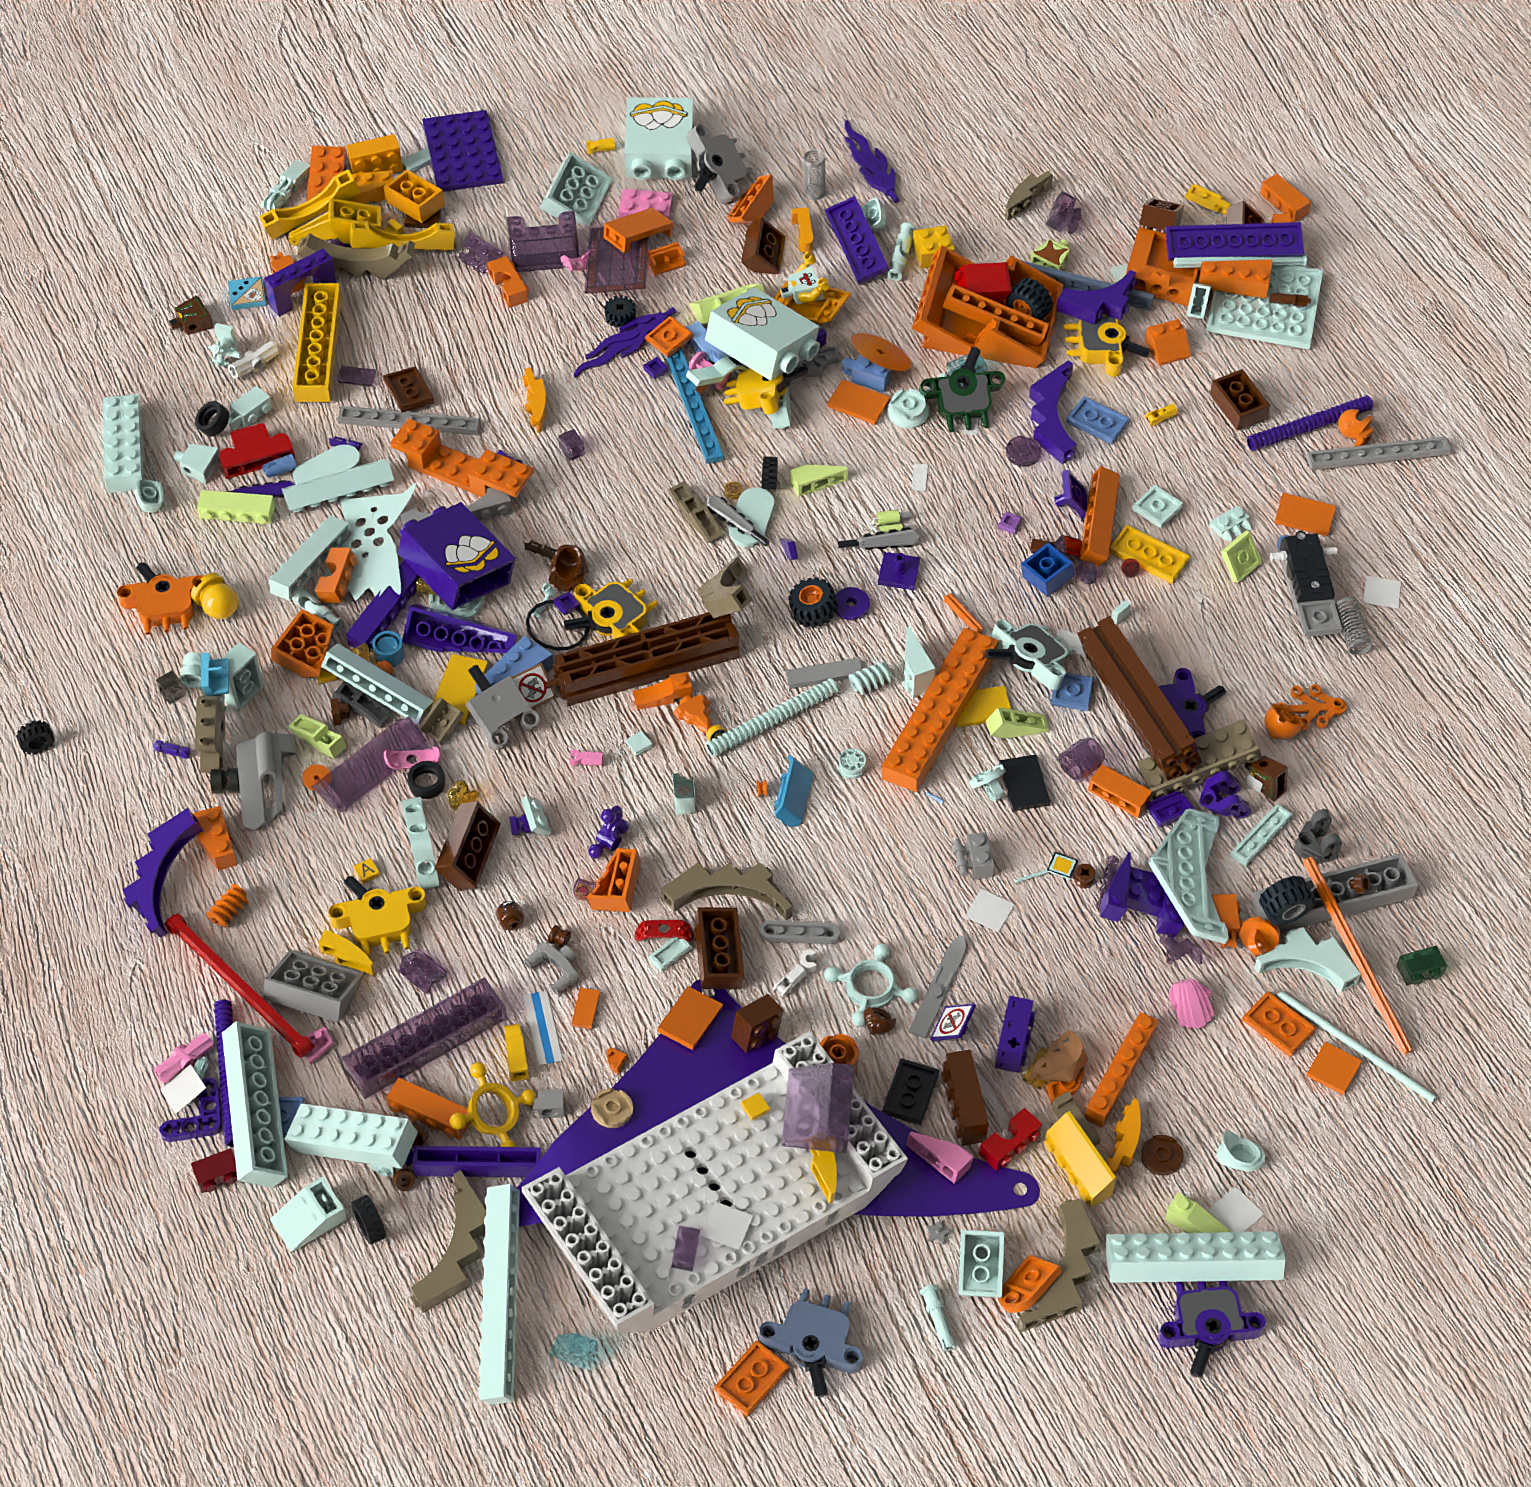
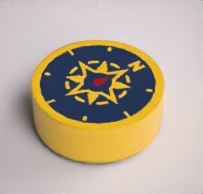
(715, 731)

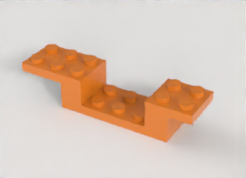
(471, 474)

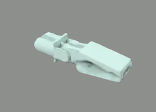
(292, 180)

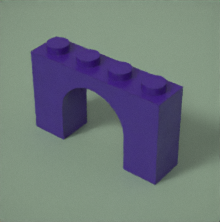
(280, 284)

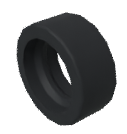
(219, 422)
(426, 767)

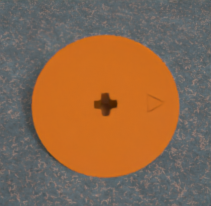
(886, 355)

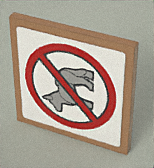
(533, 686)

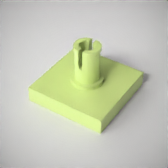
(1241, 556)

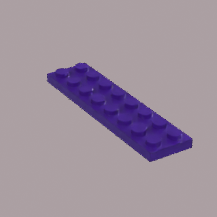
(1235, 240)

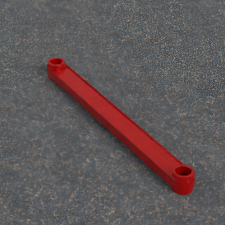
(300, 1045)

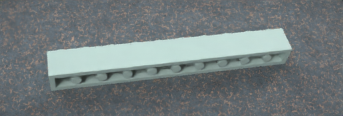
(499, 1295)

